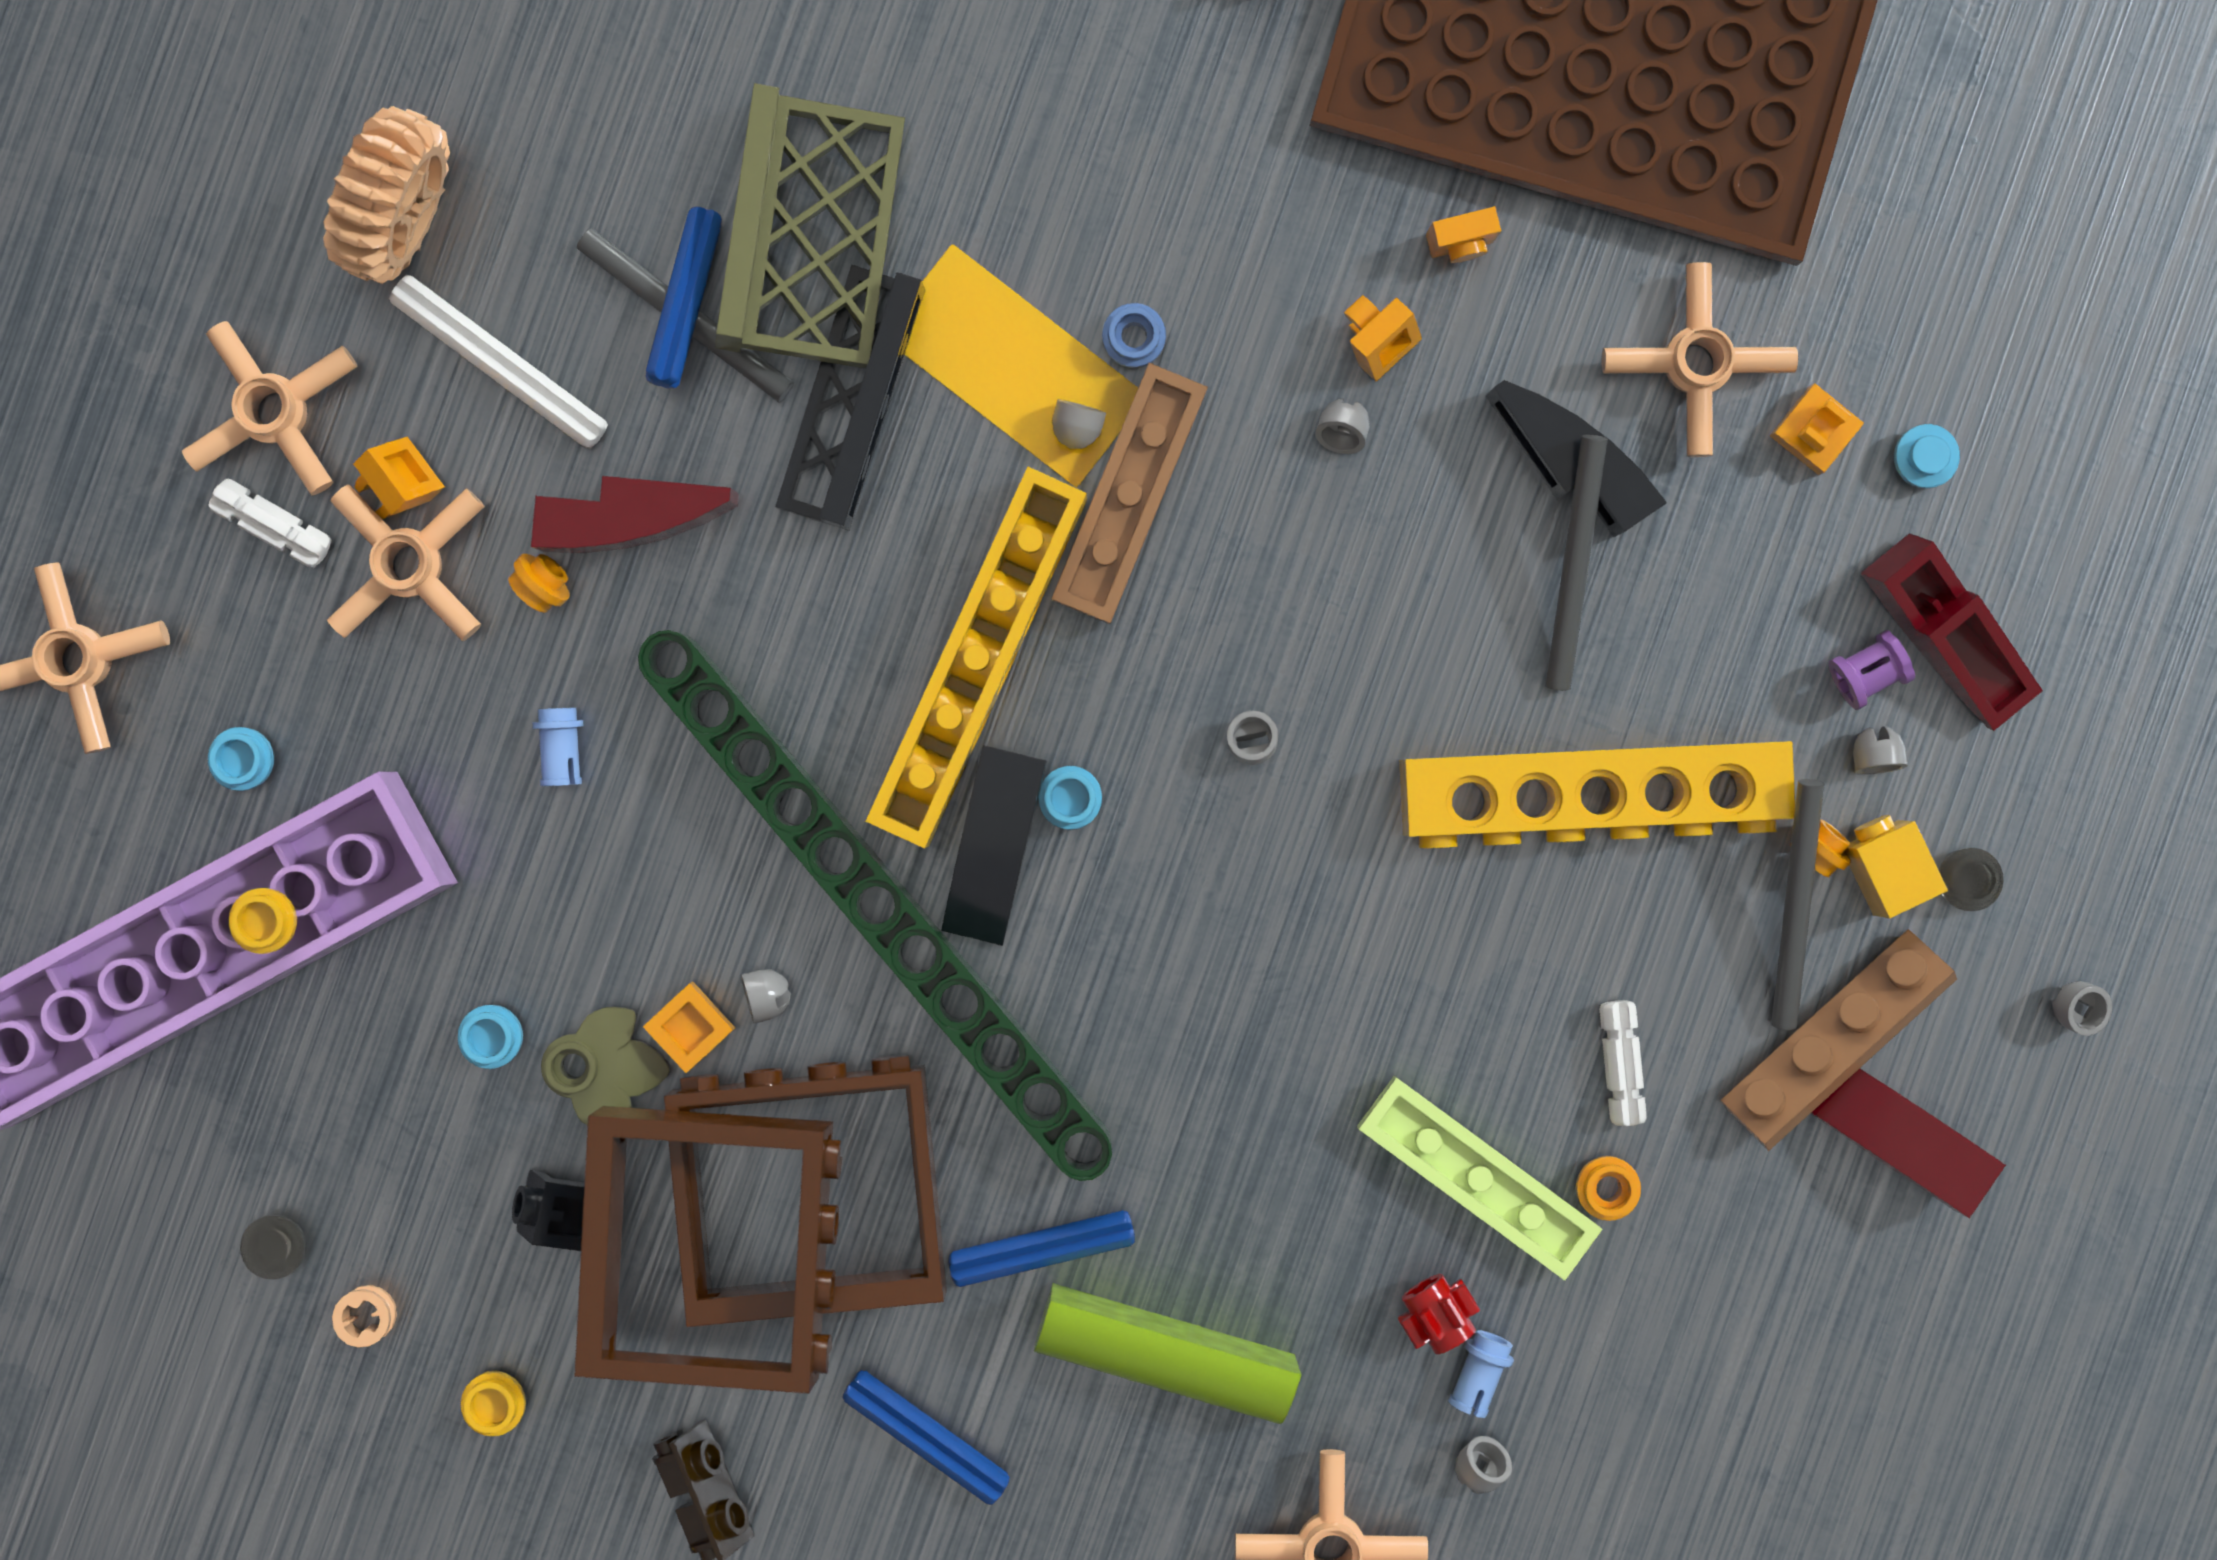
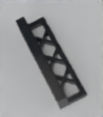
(869, 410)

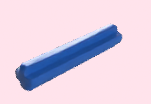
(683, 298)
(1041, 1248)
(926, 1437)

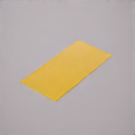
(1013, 362)

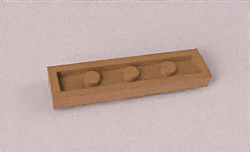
(1129, 493)
(1839, 1039)

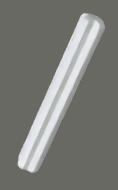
(498, 361)

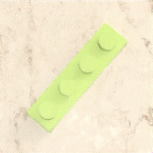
(1479, 1178)

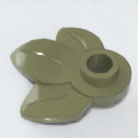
(613, 1063)

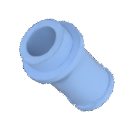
(559, 746)
(1481, 1373)

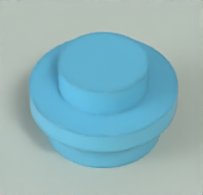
(1926, 456)
(240, 758)
(1070, 797)
(490, 1036)

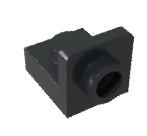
(549, 1211)

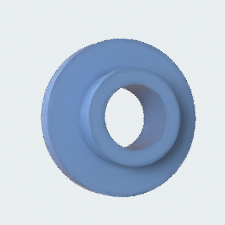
(1134, 315)

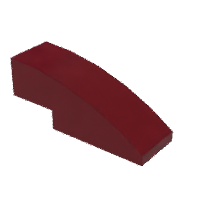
(627, 515)
(1952, 630)
(1911, 1142)

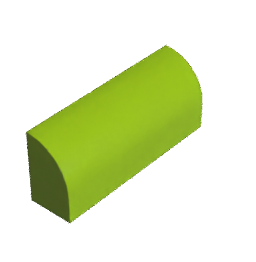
(1168, 1354)

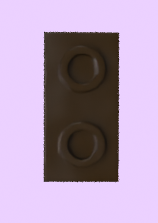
(694, 1464)

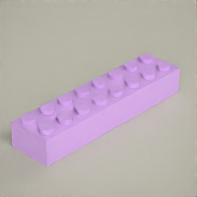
(174, 955)

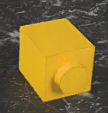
(1893, 866)

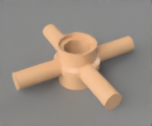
(1725, 359)
(246, 400)
(387, 544)
(97, 655)
(1327, 1523)

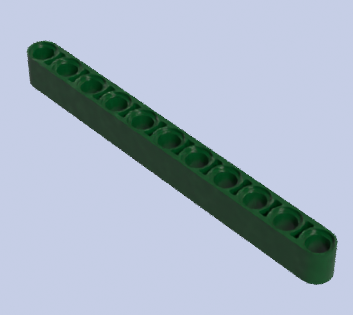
(846, 891)

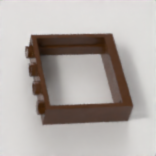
(603, 1235)
(777, 1299)

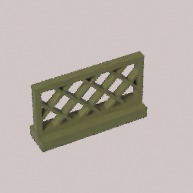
(754, 219)

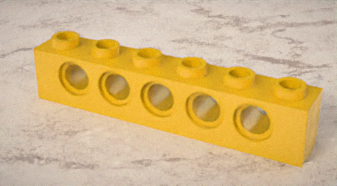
(977, 658)
(1759, 769)

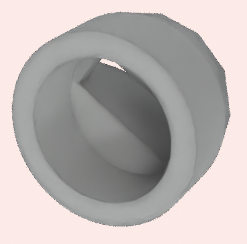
(1076, 424)
(1341, 439)
(1248, 727)
(1880, 755)
(765, 994)
(2097, 1014)
(1495, 1471)

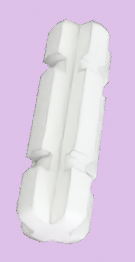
(269, 523)
(1623, 1063)

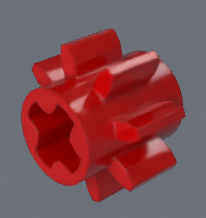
(1438, 1314)

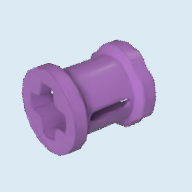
(1887, 654)

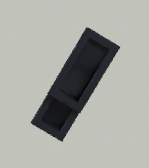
(1552, 444)
(993, 845)

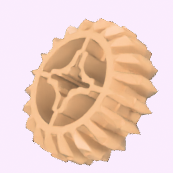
(386, 194)

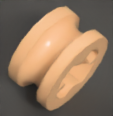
(344, 1324)

